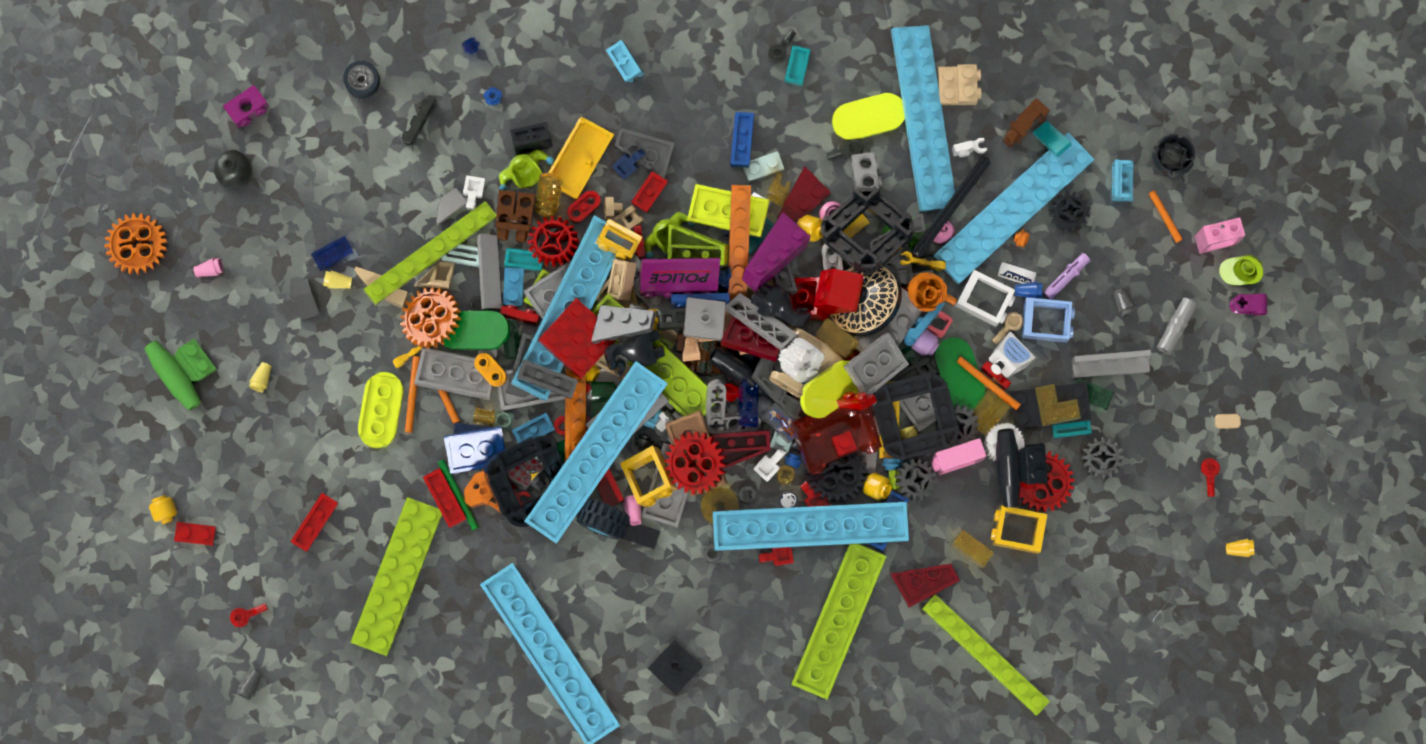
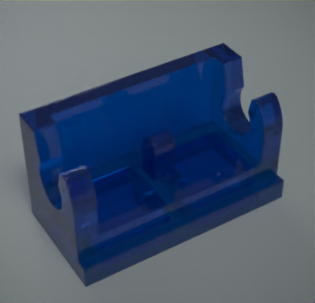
(748, 405)

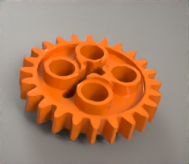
(136, 260)
(443, 325)

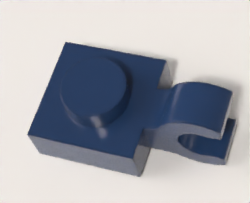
(627, 165)
(724, 276)

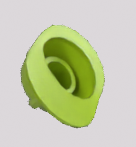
(1241, 270)

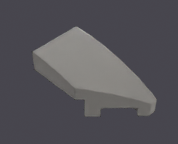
(449, 205)

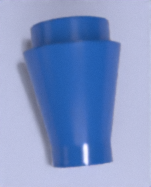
(1029, 290)

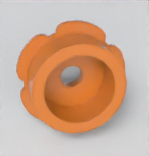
(1021, 238)

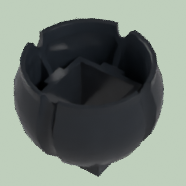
(1177, 145)

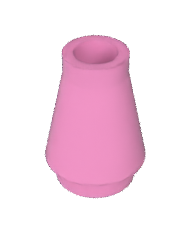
(211, 267)
(633, 510)

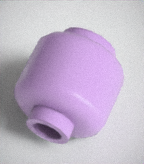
(926, 344)

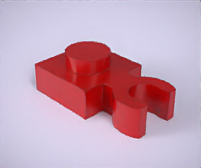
(640, 250)
(998, 378)

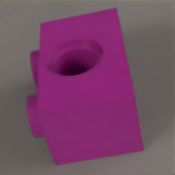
(235, 107)

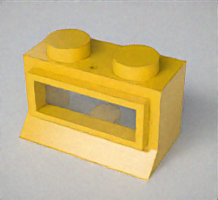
(618, 240)

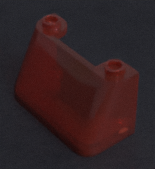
(815, 435)

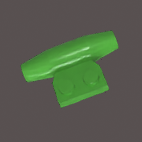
(180, 371)

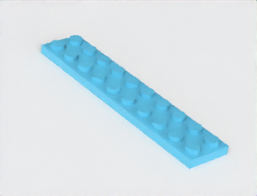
(923, 117)
(1012, 210)
(581, 281)
(596, 452)
(810, 526)
(550, 655)

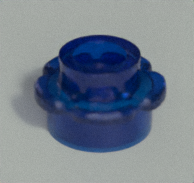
(470, 45)

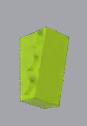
(693, 245)

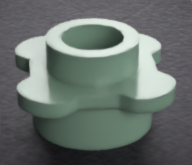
(508, 418)

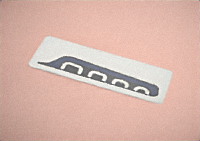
(1016, 273)

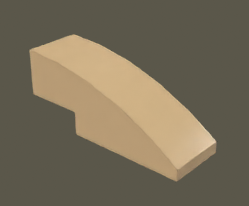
(397, 298)

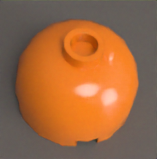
(927, 291)

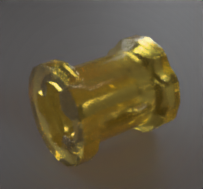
(484, 416)
(786, 469)

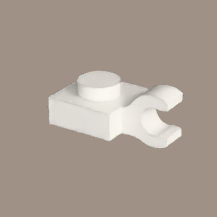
(964, 149)
(473, 189)
(768, 465)

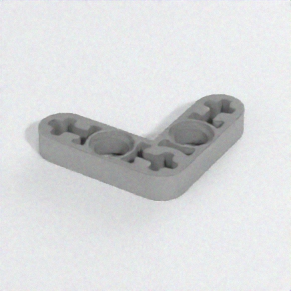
(720, 415)

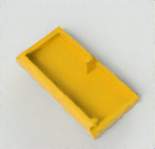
(580, 156)

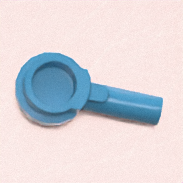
(892, 463)

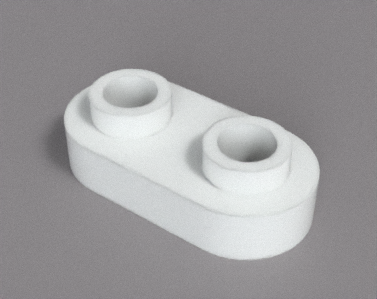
(830, 261)

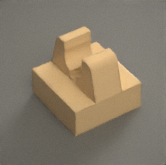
(611, 208)

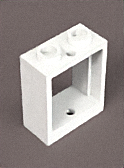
(963, 305)

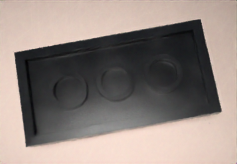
(1029, 416)

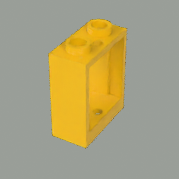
(641, 459)
(1038, 532)

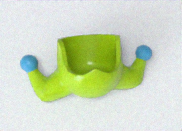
(524, 169)
(660, 233)

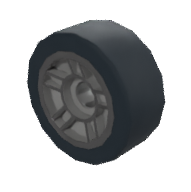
(354, 73)

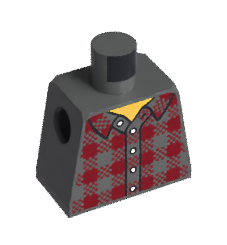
(526, 475)

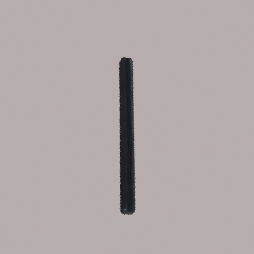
(951, 206)

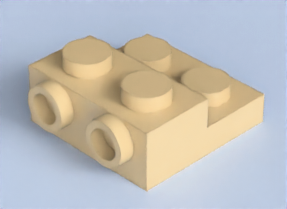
(959, 85)

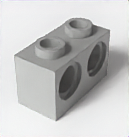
(861, 174)

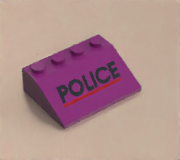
(678, 276)

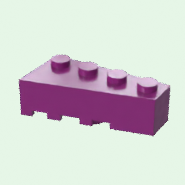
(778, 249)

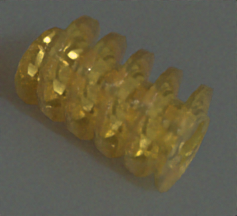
(548, 194)

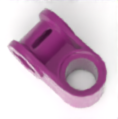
(1252, 304)

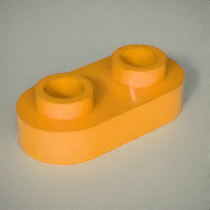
(491, 368)

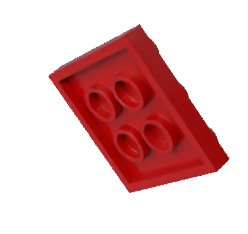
(571, 339)

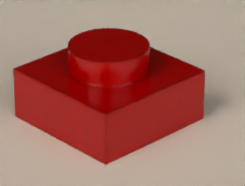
(844, 443)

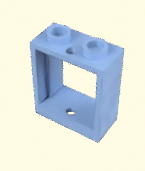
(1069, 313)

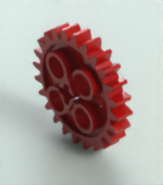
(1058, 472)
(683, 475)

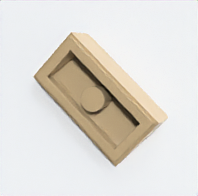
(621, 279)

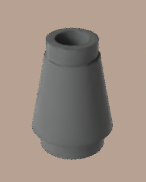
(1124, 304)
(249, 685)

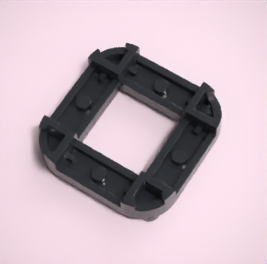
(867, 260)
(924, 443)
(498, 465)

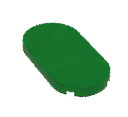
(479, 331)
(962, 385)

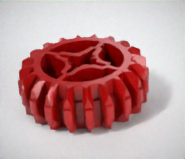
(547, 246)

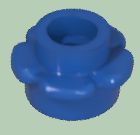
(492, 91)
(792, 460)

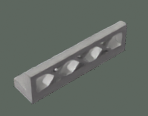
(769, 325)
(1111, 364)

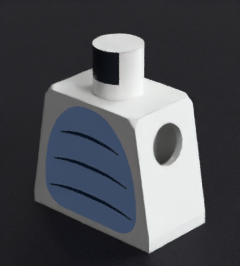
(1010, 356)

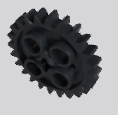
(841, 488)

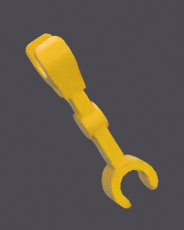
(935, 265)
(401, 360)

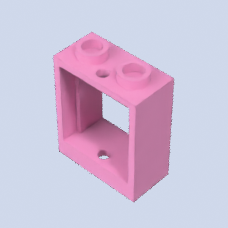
(1214, 237)
(958, 457)

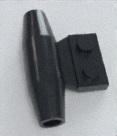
(737, 368)
(1017, 466)

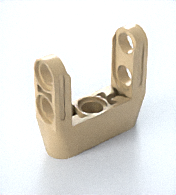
(794, 387)

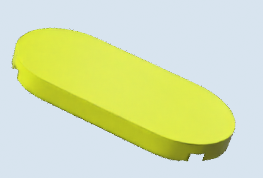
(868, 116)
(825, 389)
(380, 410)

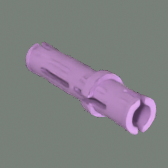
(1071, 271)

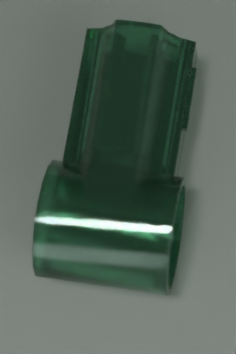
(512, 344)

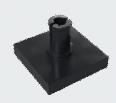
(674, 667)

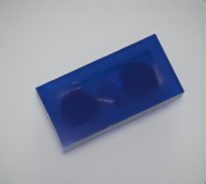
(332, 253)

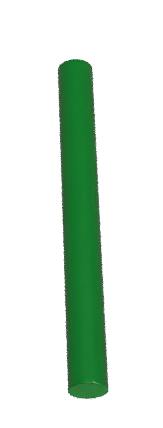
(458, 495)

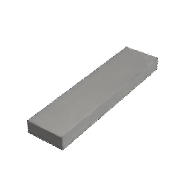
(489, 272)

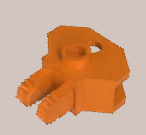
(479, 496)

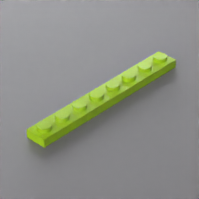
(430, 253)
(985, 655)

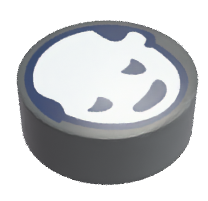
(788, 500)

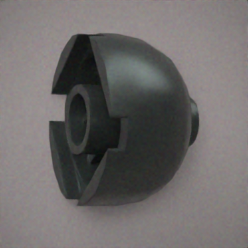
(232, 168)

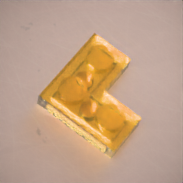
(1051, 410)

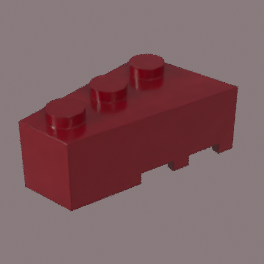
(742, 445)

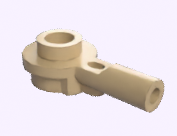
(1012, 323)

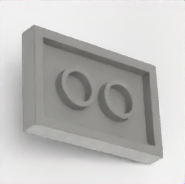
(876, 364)

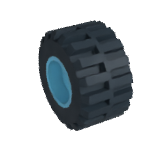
(603, 519)

